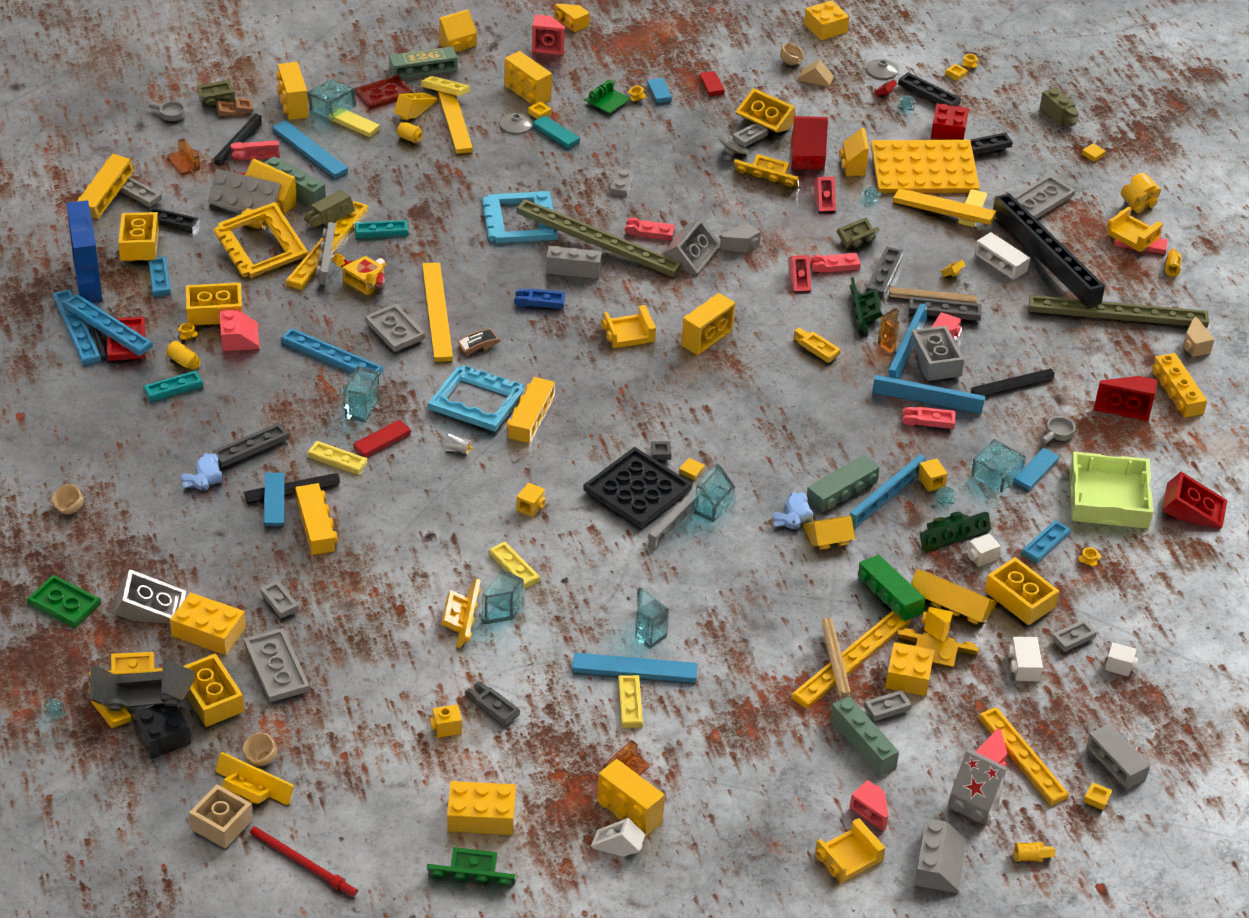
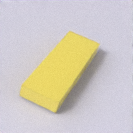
(445, 86)
(357, 123)
(974, 198)
(337, 457)
(514, 564)
(630, 701)

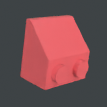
(547, 35)
(238, 331)

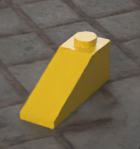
(413, 104)
(937, 622)

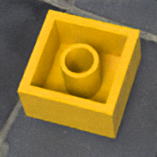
(826, 20)
(909, 669)

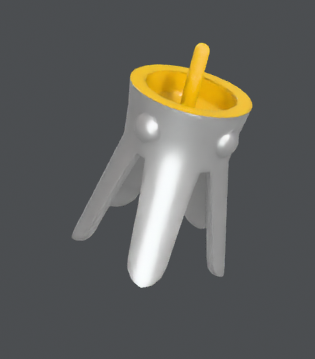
(463, 445)

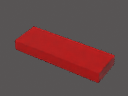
(382, 438)

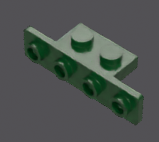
(867, 305)
(953, 529)

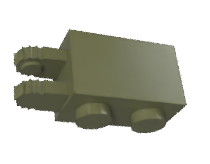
(1059, 107)
(330, 209)

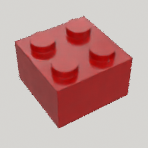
(949, 122)

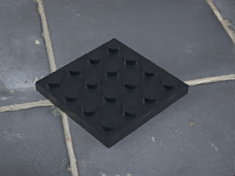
(637, 487)

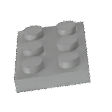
(395, 327)

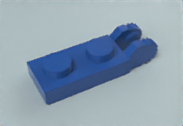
(540, 298)

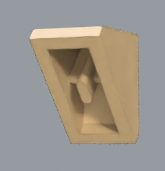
(817, 74)

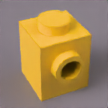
(932, 474)
(530, 499)
(446, 721)

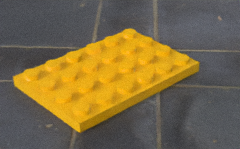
(924, 166)

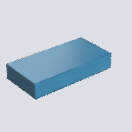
(659, 90)

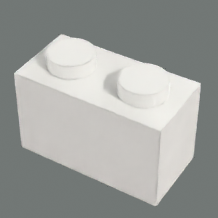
(1026, 659)

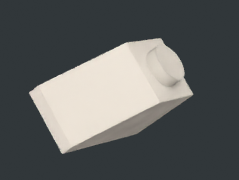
(619, 838)

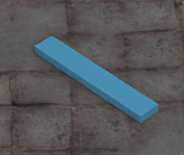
(310, 149)
(108, 324)
(77, 330)
(907, 344)
(326, 352)
(928, 394)
(886, 491)
(629, 666)

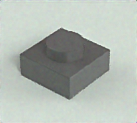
(661, 450)

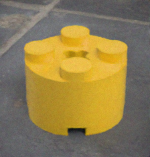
(1141, 192)

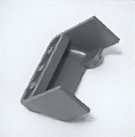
(141, 689)

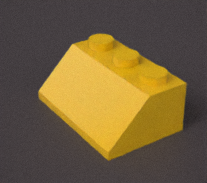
(767, 111)
(287, 193)

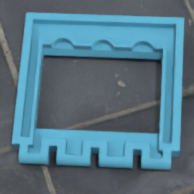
(495, 223)
(474, 415)

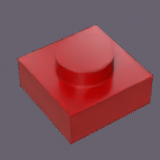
(886, 88)

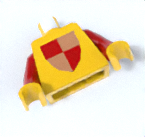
(362, 273)

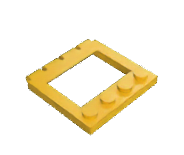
(280, 228)

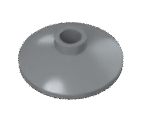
(882, 69)
(516, 123)
(732, 147)

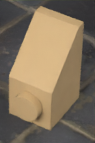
(1198, 339)

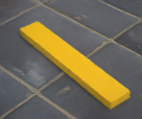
(455, 123)
(944, 206)
(1025, 757)

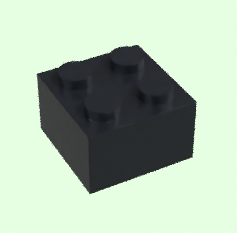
(161, 729)

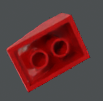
(809, 142)
(1126, 397)
(1193, 502)

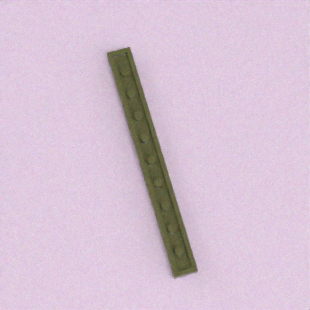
(598, 237)
(1117, 311)

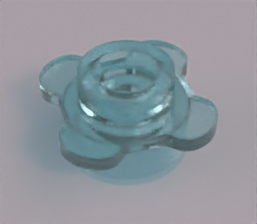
(906, 103)
(871, 194)
(945, 495)
(54, 706)

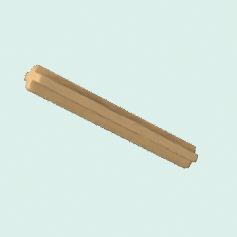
(905, 293)
(835, 657)

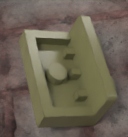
(216, 91)
(857, 233)

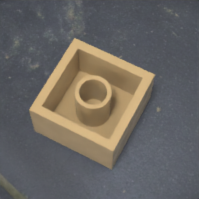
(221, 816)

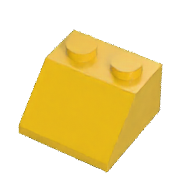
(457, 31)
(855, 154)
(830, 531)

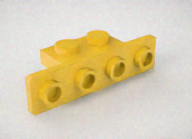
(768, 168)
(459, 612)
(944, 652)
(132, 663)
(251, 781)

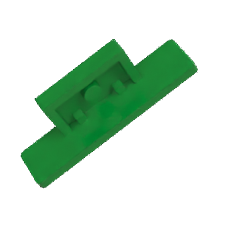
(472, 864)

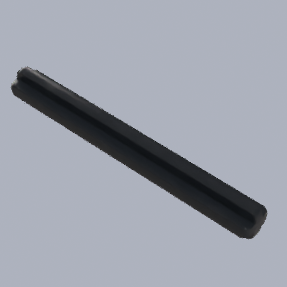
(241, 135)
(1013, 382)
(290, 487)

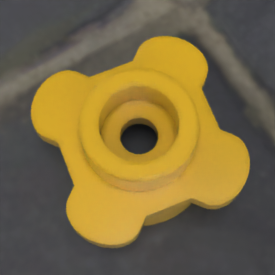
(970, 61)
(637, 93)
(187, 331)
(1089, 556)

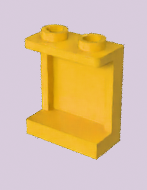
(1133, 231)
(629, 329)
(850, 852)

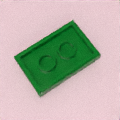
(64, 601)

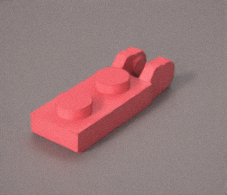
(255, 150)
(649, 229)
(835, 263)
(929, 417)

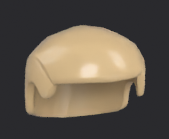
(791, 54)
(67, 499)
(259, 749)

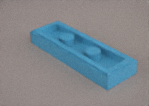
(159, 277)
(1036, 469)
(274, 499)
(1046, 541)

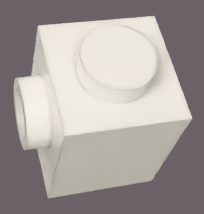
(983, 550)
(1121, 659)

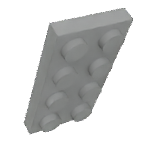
(242, 191)
(1044, 196)
(276, 665)

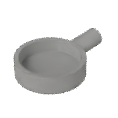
(169, 110)
(1059, 428)

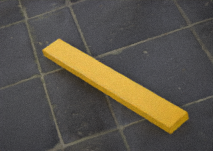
(307, 268)
(437, 312)
(852, 658)

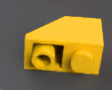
(572, 16)

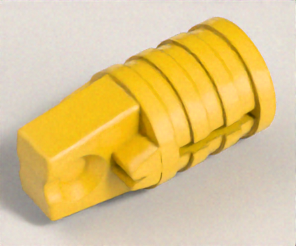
(1173, 263)
(1032, 851)

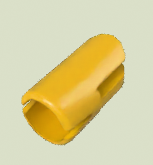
(183, 355)

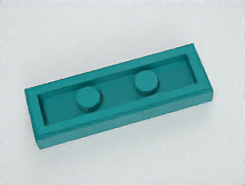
(556, 132)
(381, 229)
(173, 386)

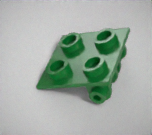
(606, 97)

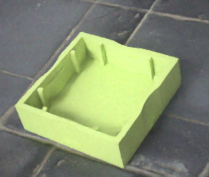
(1110, 490)

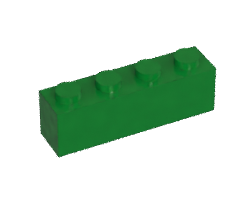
(891, 587)

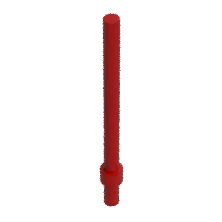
(335, 881)

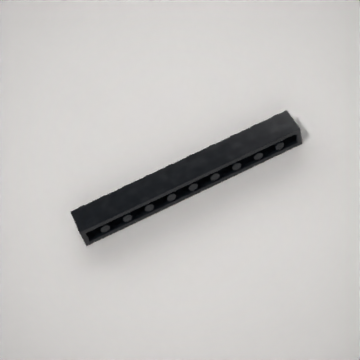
(1048, 250)

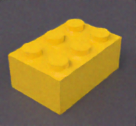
(527, 78)
(292, 90)
(138, 236)
(207, 301)
(708, 323)
(1021, 591)
(208, 623)
(213, 691)
(630, 796)
(481, 808)

